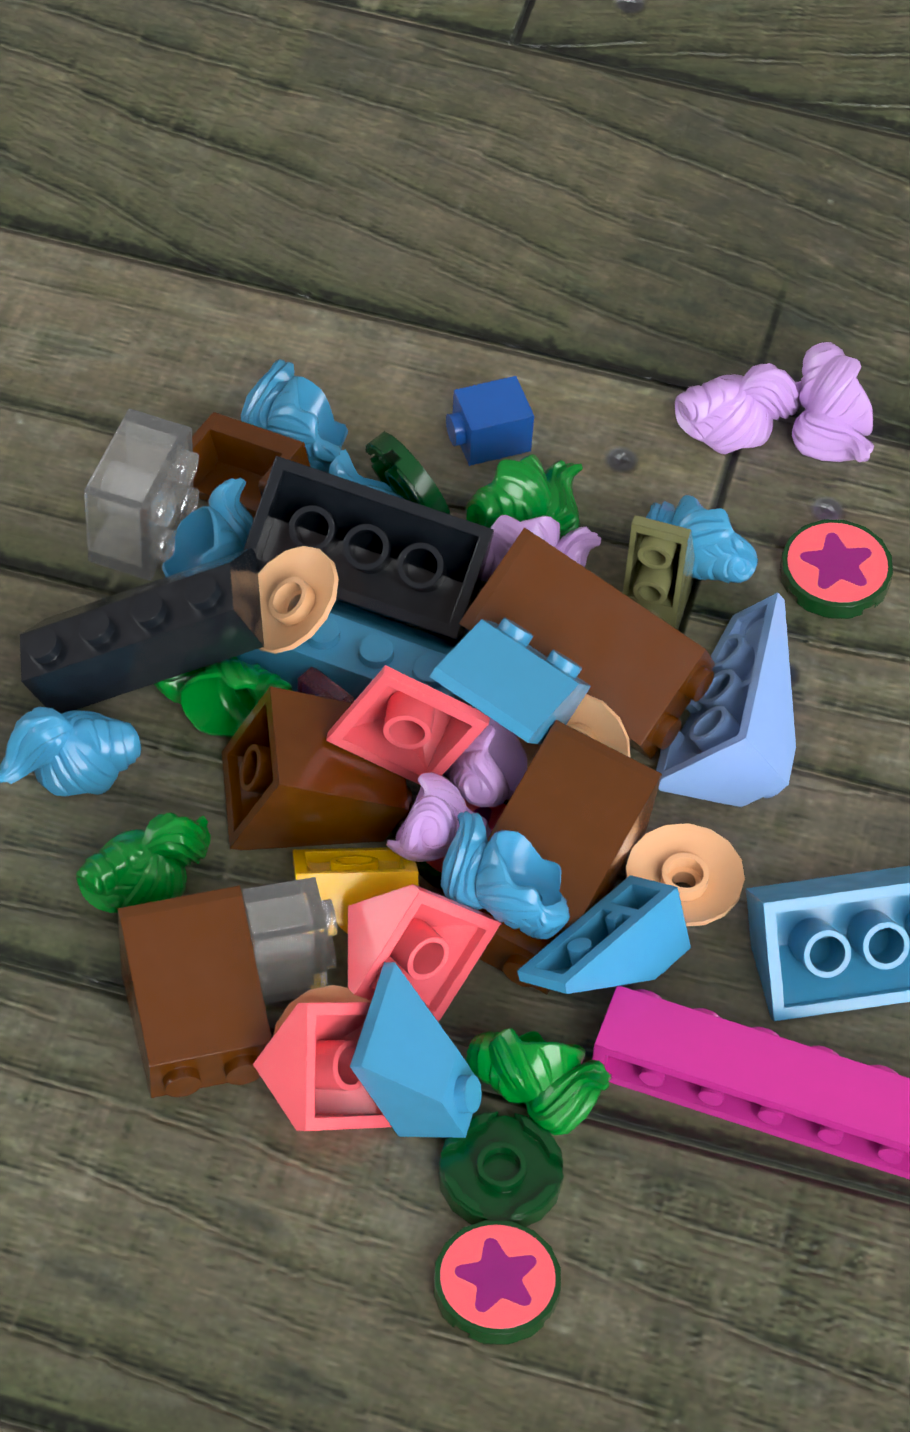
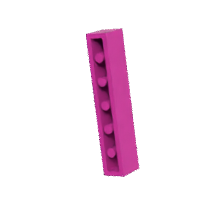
(757, 1079)

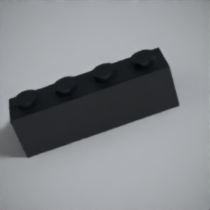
(385, 549)
(144, 634)

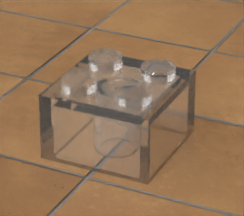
(140, 494)

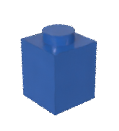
(491, 421)

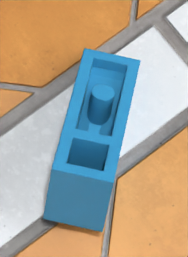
(617, 942)

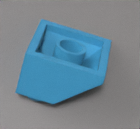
(413, 1064)

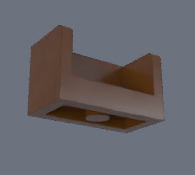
(243, 451)

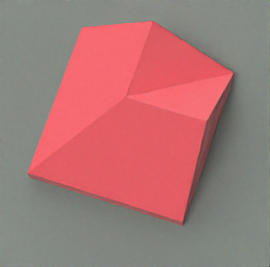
(407, 726)
(426, 937)
(311, 1070)

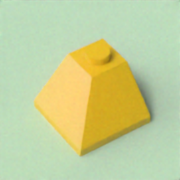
(353, 874)

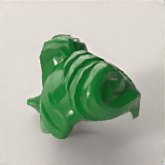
(528, 492)
(220, 694)
(144, 863)
(540, 1074)

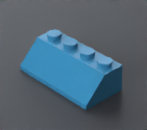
(355, 648)
(832, 942)

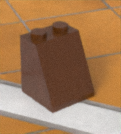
(297, 787)
(193, 991)

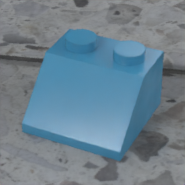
(512, 680)

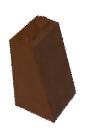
(624, 650)
(583, 812)

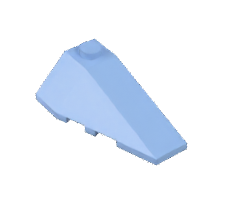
(743, 728)

